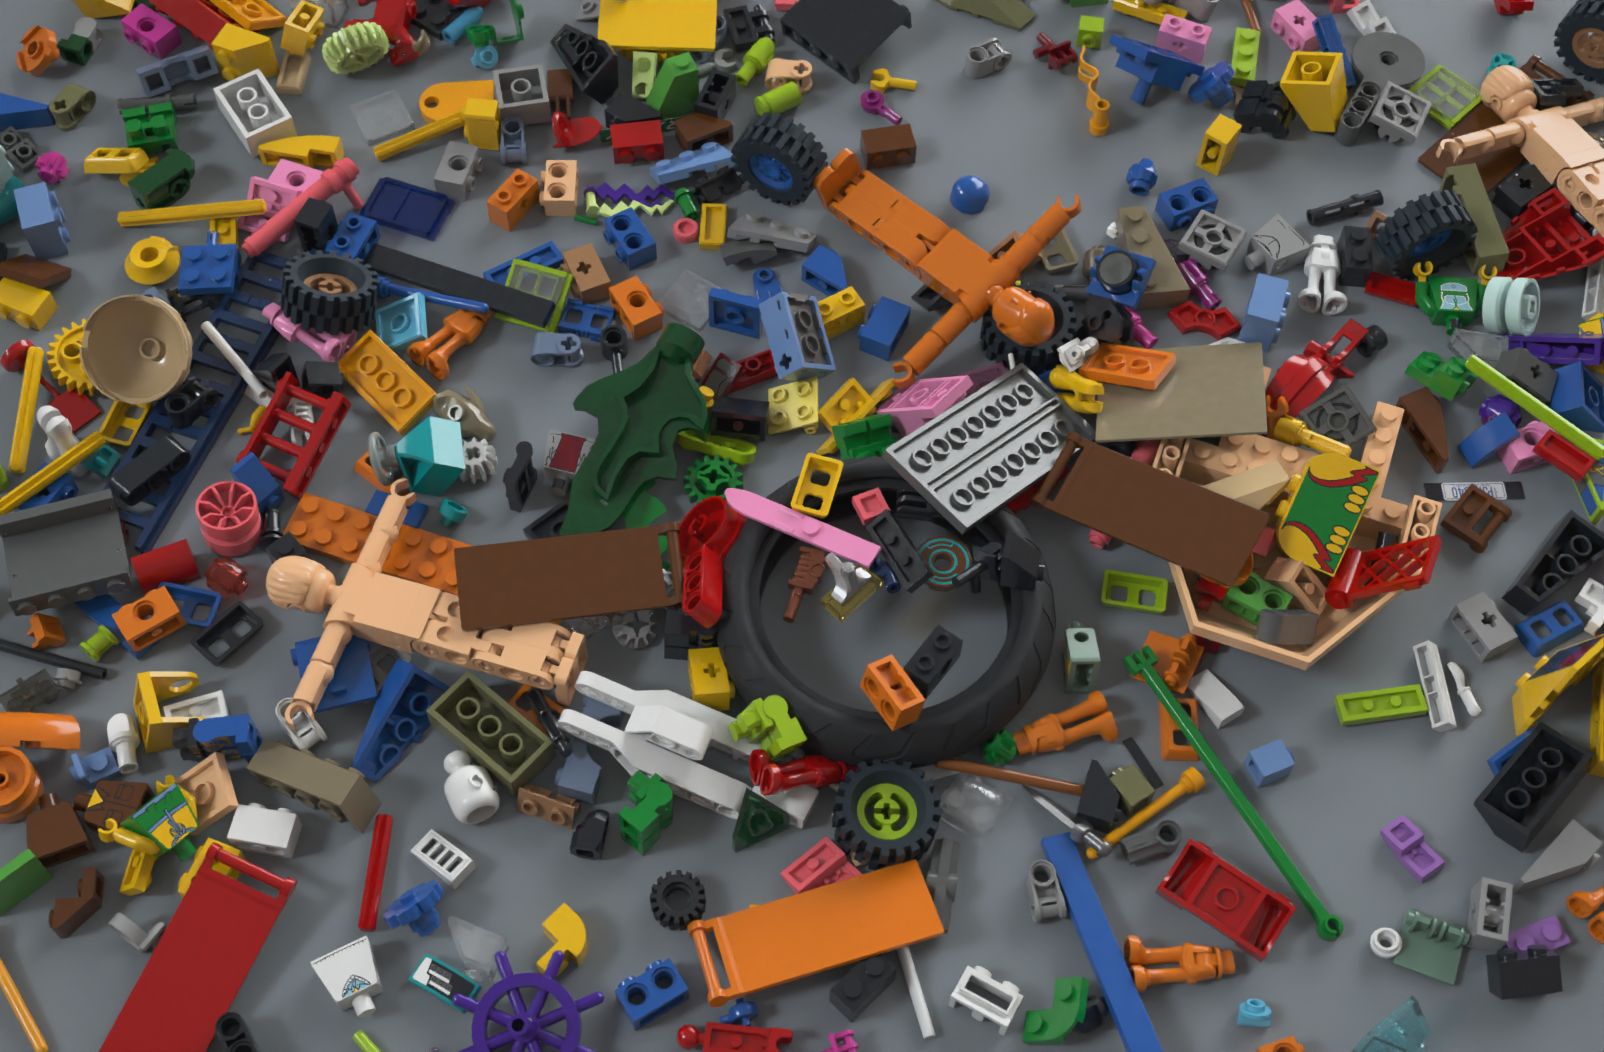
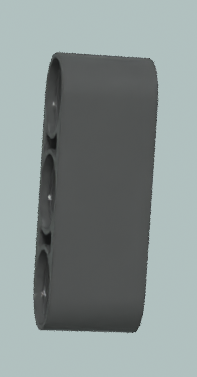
(1286, 626)

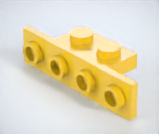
(850, 404)

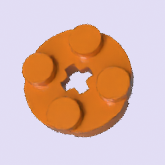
(37, 51)

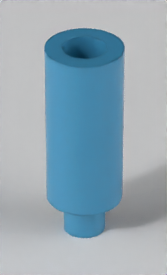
(457, 28)

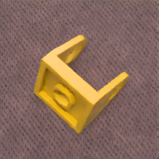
(149, 690)

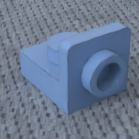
(94, 768)

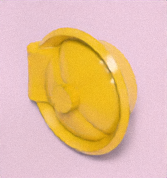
(152, 261)

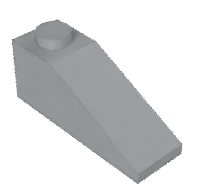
(1563, 858)

